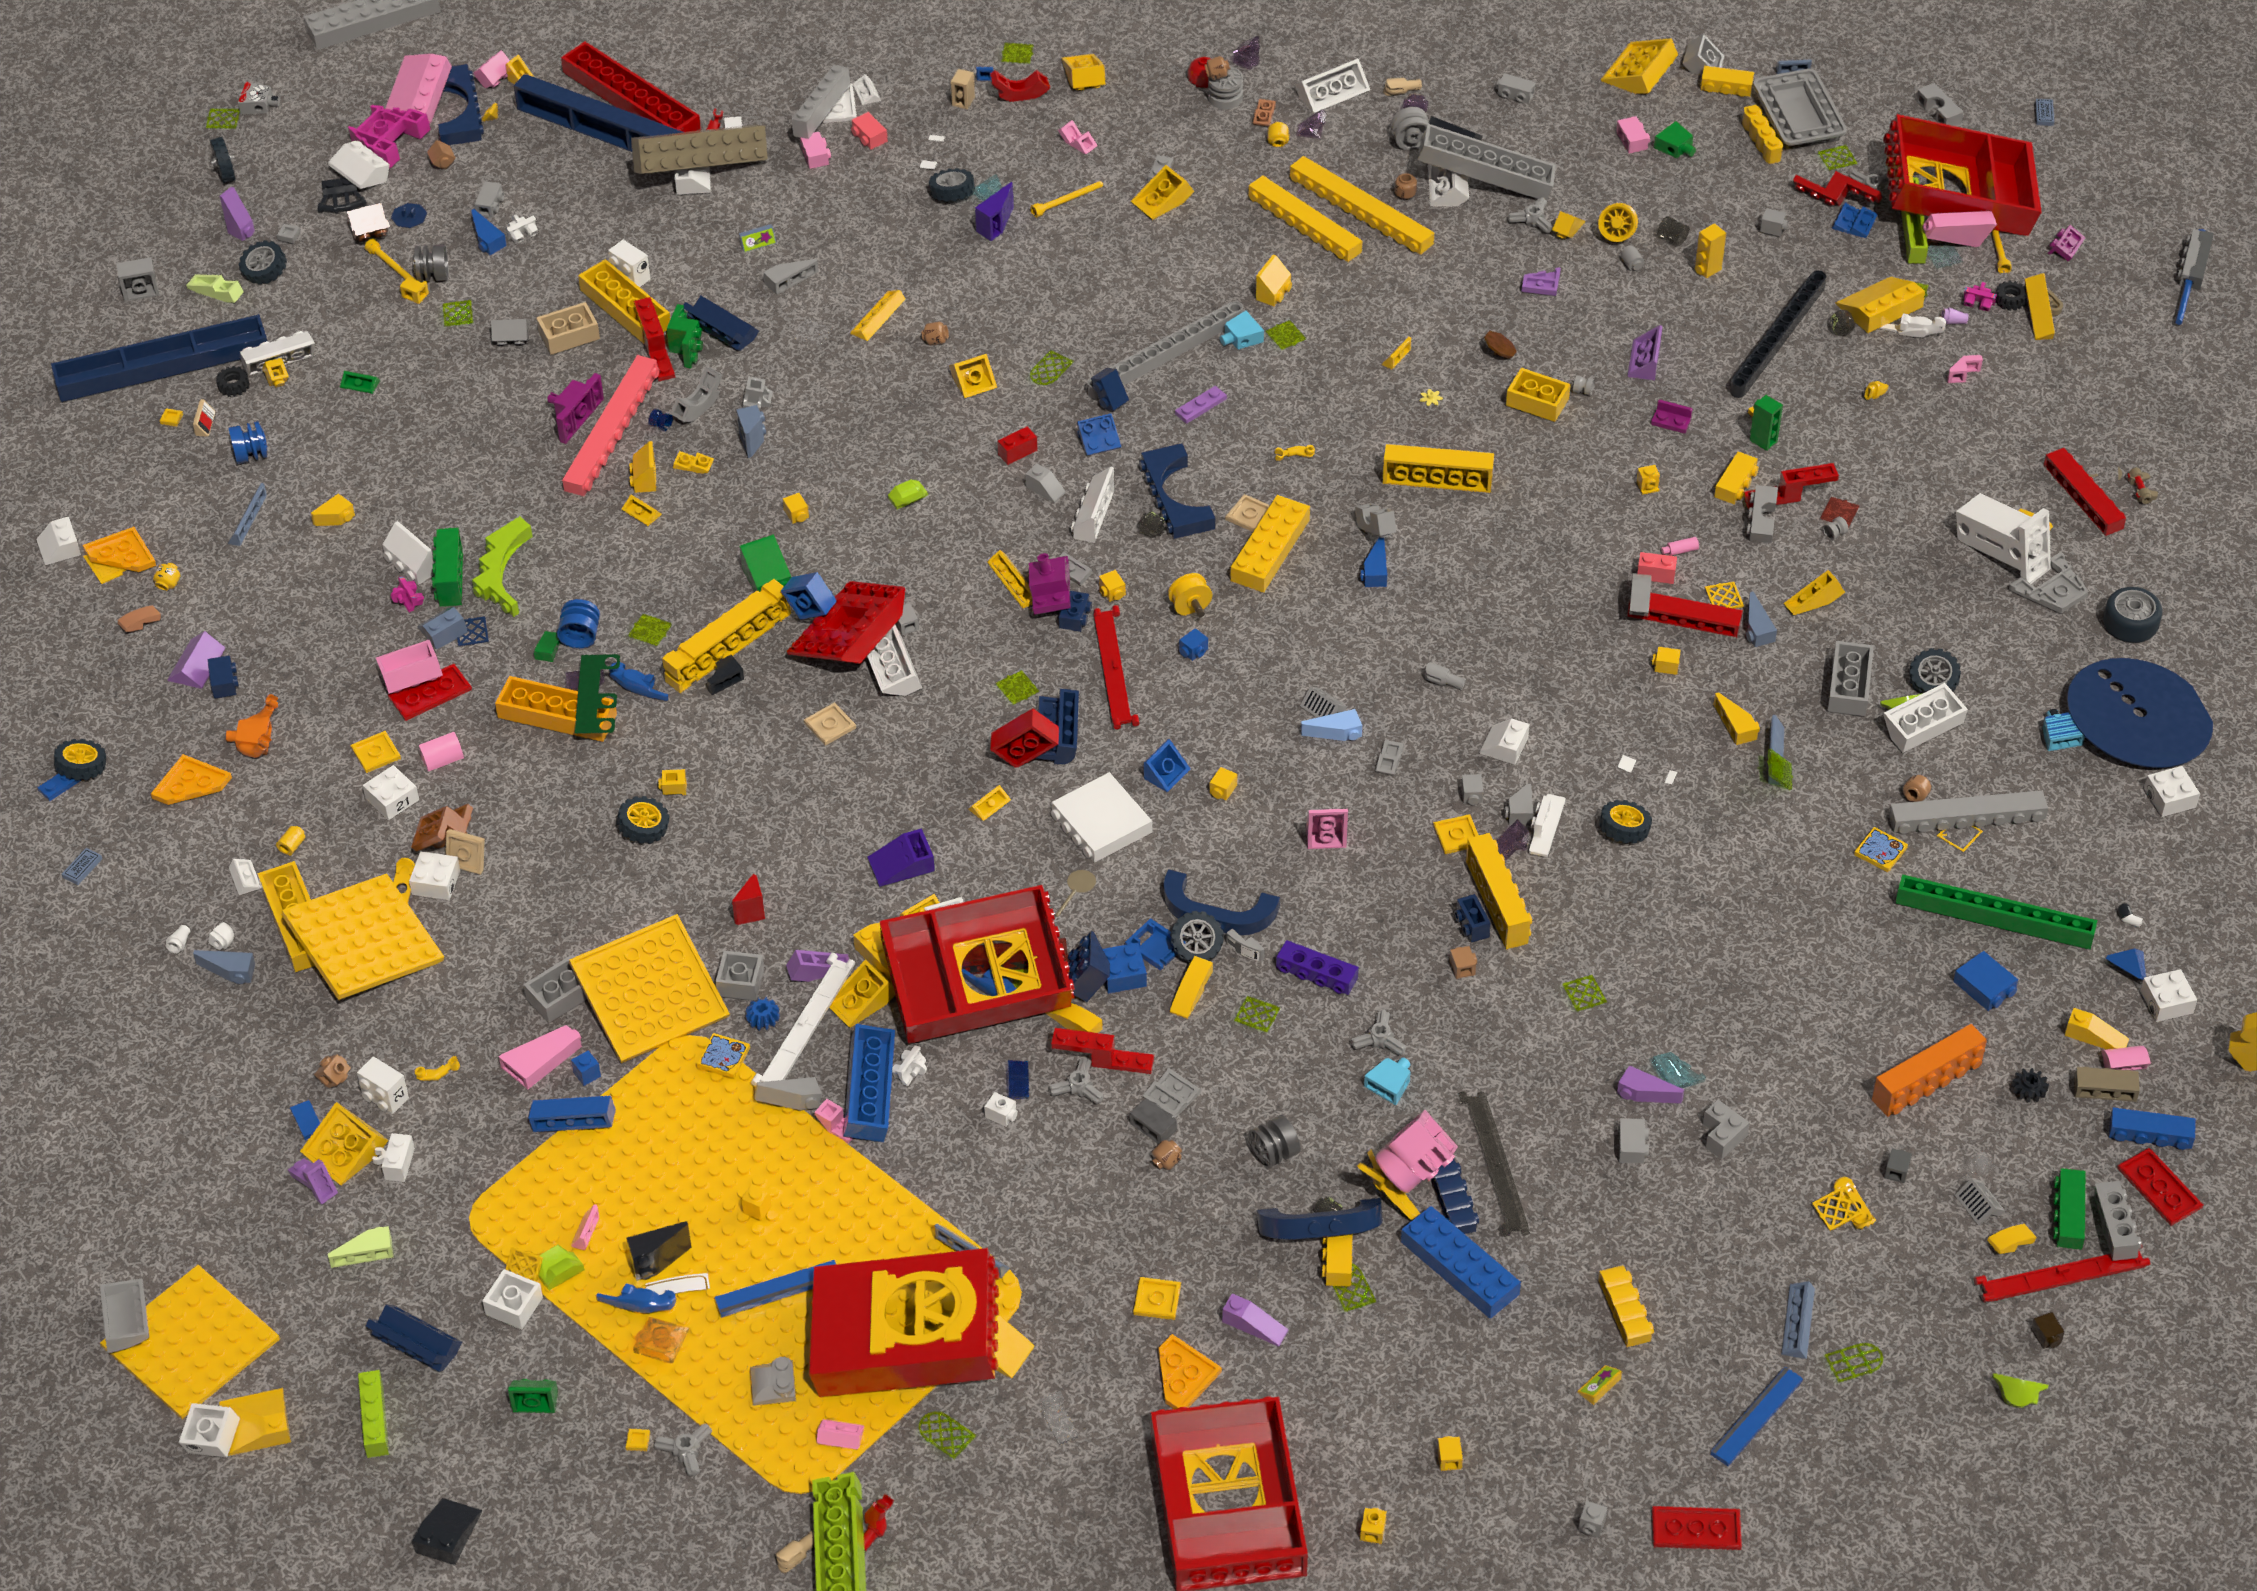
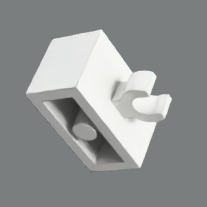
(396, 1158)

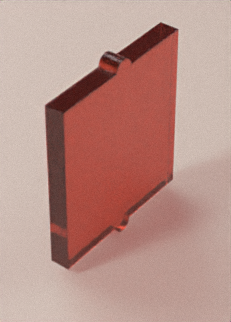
(1842, 508)

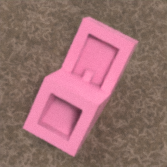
(1074, 138)
(1966, 364)
(832, 1119)

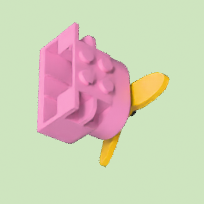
(1410, 1159)

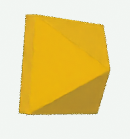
(491, 113)

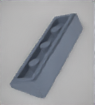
(248, 516)
(1776, 741)
(960, 1244)
(1801, 1320)

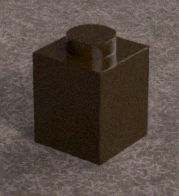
(2048, 1330)

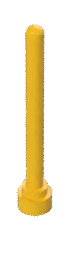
(1040, 208)
(373, 247)
(2003, 263)

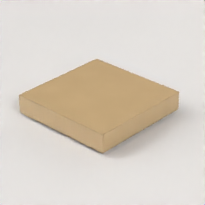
(1247, 512)
(829, 724)
(468, 850)

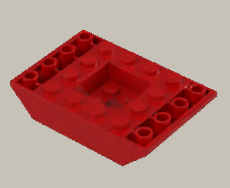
(853, 624)

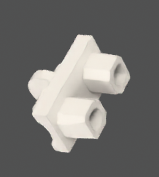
(519, 226)
(912, 1065)

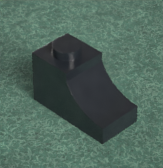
(727, 674)

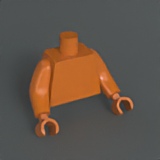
(254, 733)

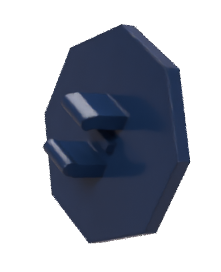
(409, 215)

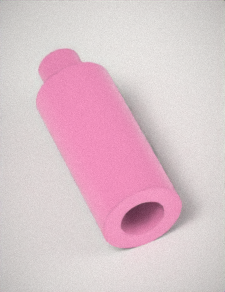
(1681, 546)

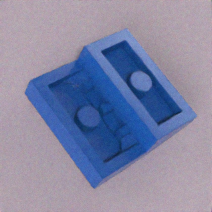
(1855, 221)

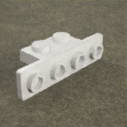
(1546, 824)

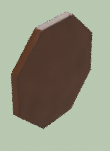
(1500, 344)

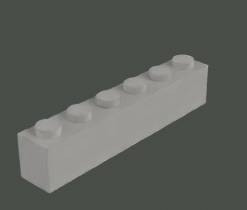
(821, 101)

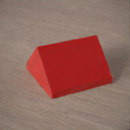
(748, 903)

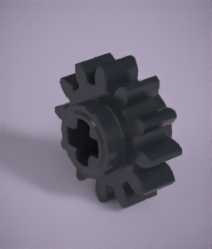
(2030, 1085)

